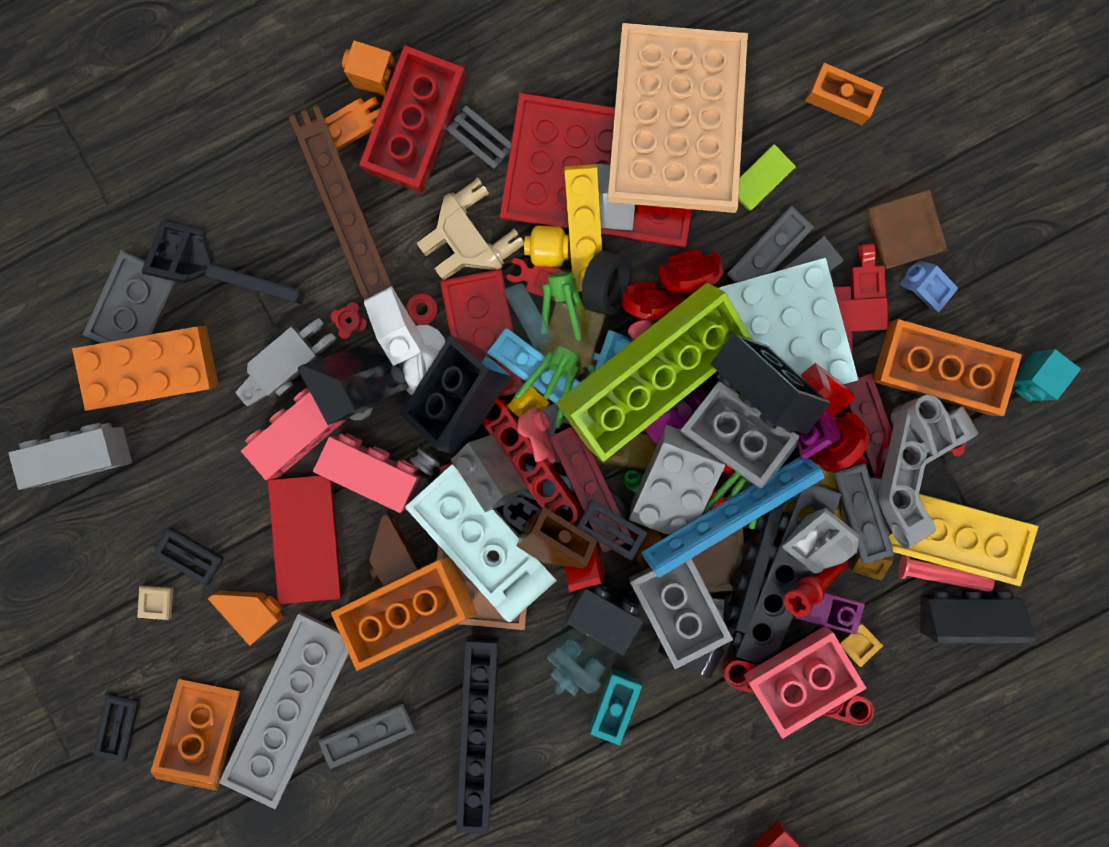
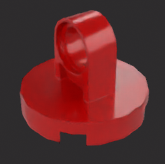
(690, 271)
(648, 302)
(847, 450)

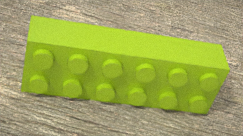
(652, 372)

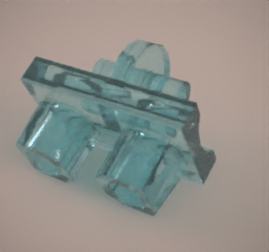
(585, 677)

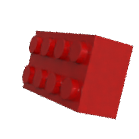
(413, 119)

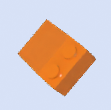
(196, 735)

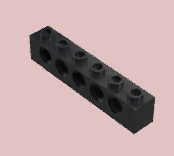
(762, 647)
(477, 734)

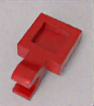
(868, 279)

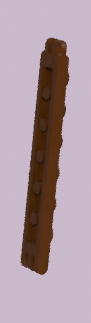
(341, 202)

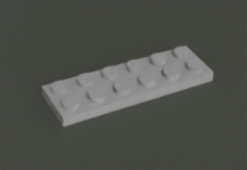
(286, 711)

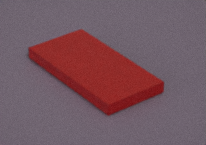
(480, 313)
(304, 539)

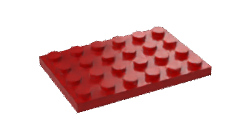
(571, 133)

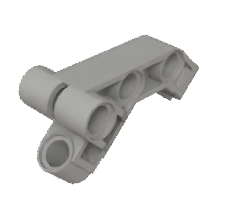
(925, 433)

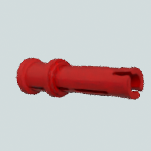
(811, 590)

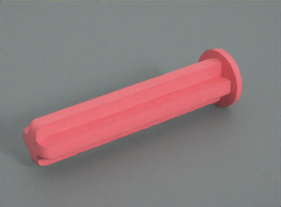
(943, 574)

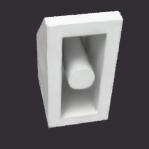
(393, 326)

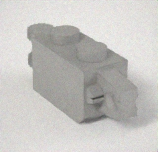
(277, 364)

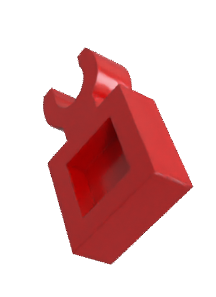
(534, 277)

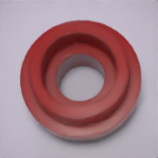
(412, 306)

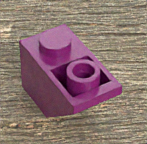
(677, 415)
(820, 436)
(837, 613)

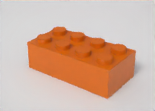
(145, 367)
(947, 367)
(404, 613)

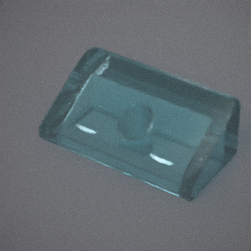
(528, 315)

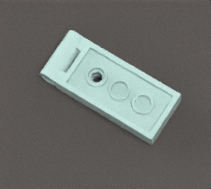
(468, 534)

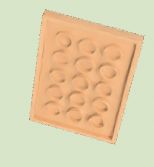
(678, 118)

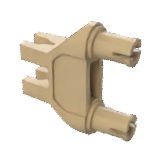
(464, 238)

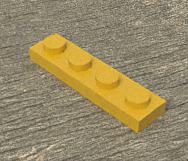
(583, 217)

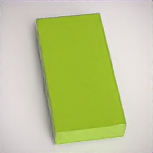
(763, 177)

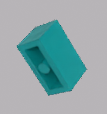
(1045, 376)
(615, 706)

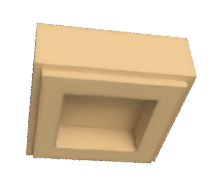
(155, 602)

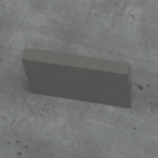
(129, 302)

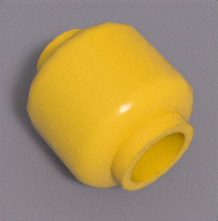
(547, 246)

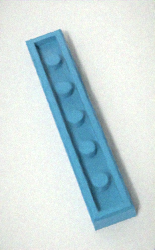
(731, 516)

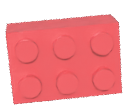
(288, 437)
(368, 471)
(804, 681)

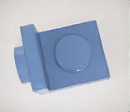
(929, 284)

